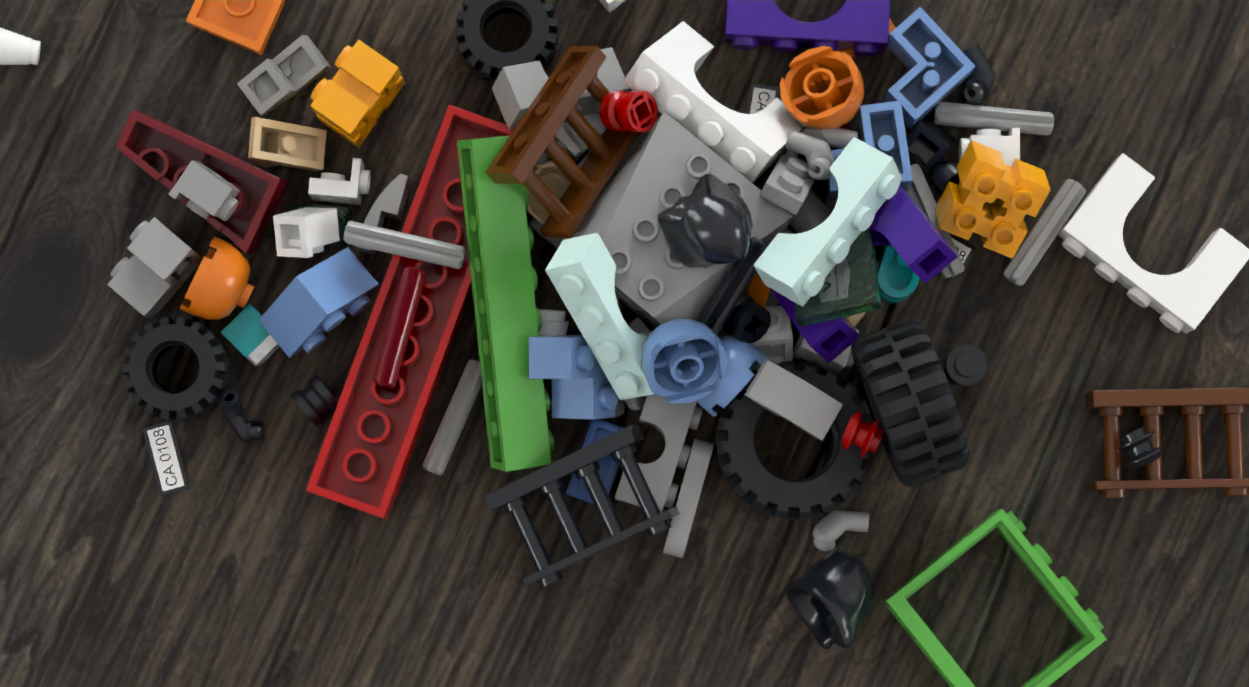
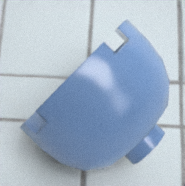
(683, 360)
(738, 374)

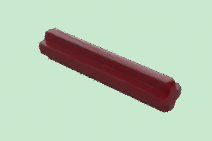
(399, 327)

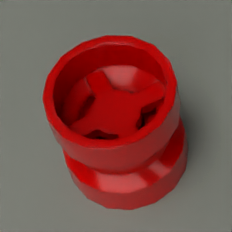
(628, 111)

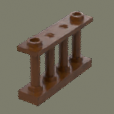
(537, 135)
(1151, 406)

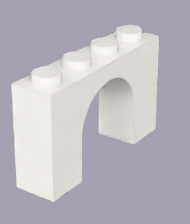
(743, 140)
(1098, 235)

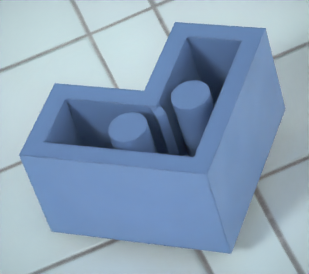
(933, 63)
(884, 129)
(318, 302)
(578, 380)

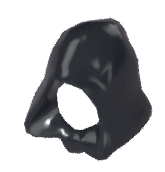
(712, 230)
(833, 593)

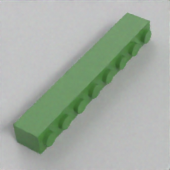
(504, 310)

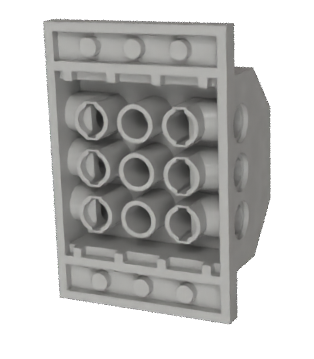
(648, 180)

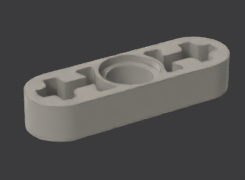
(688, 498)

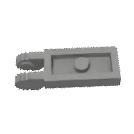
(788, 183)

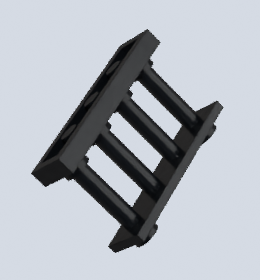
(585, 466)

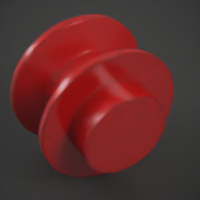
(862, 434)

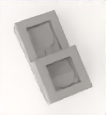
(284, 75)
(388, 204)
(793, 399)

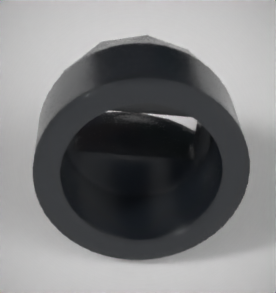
(943, 174)

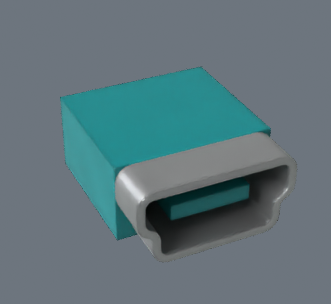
(250, 336)

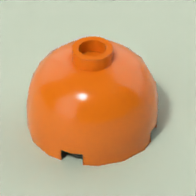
(822, 88)
(219, 283)

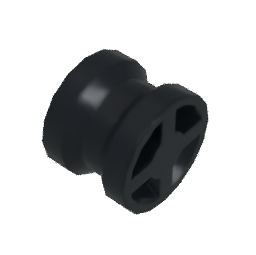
(748, 320)
(315, 400)

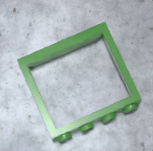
(1038, 563)

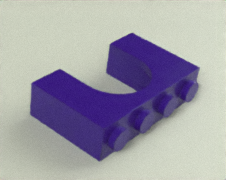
(856, 26)
(897, 225)

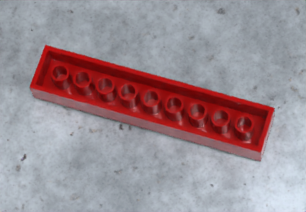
(380, 425)

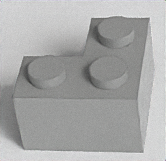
(155, 270)

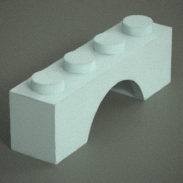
(801, 261)
(586, 283)

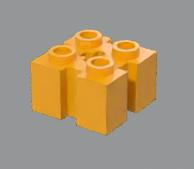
(357, 92)
(992, 199)

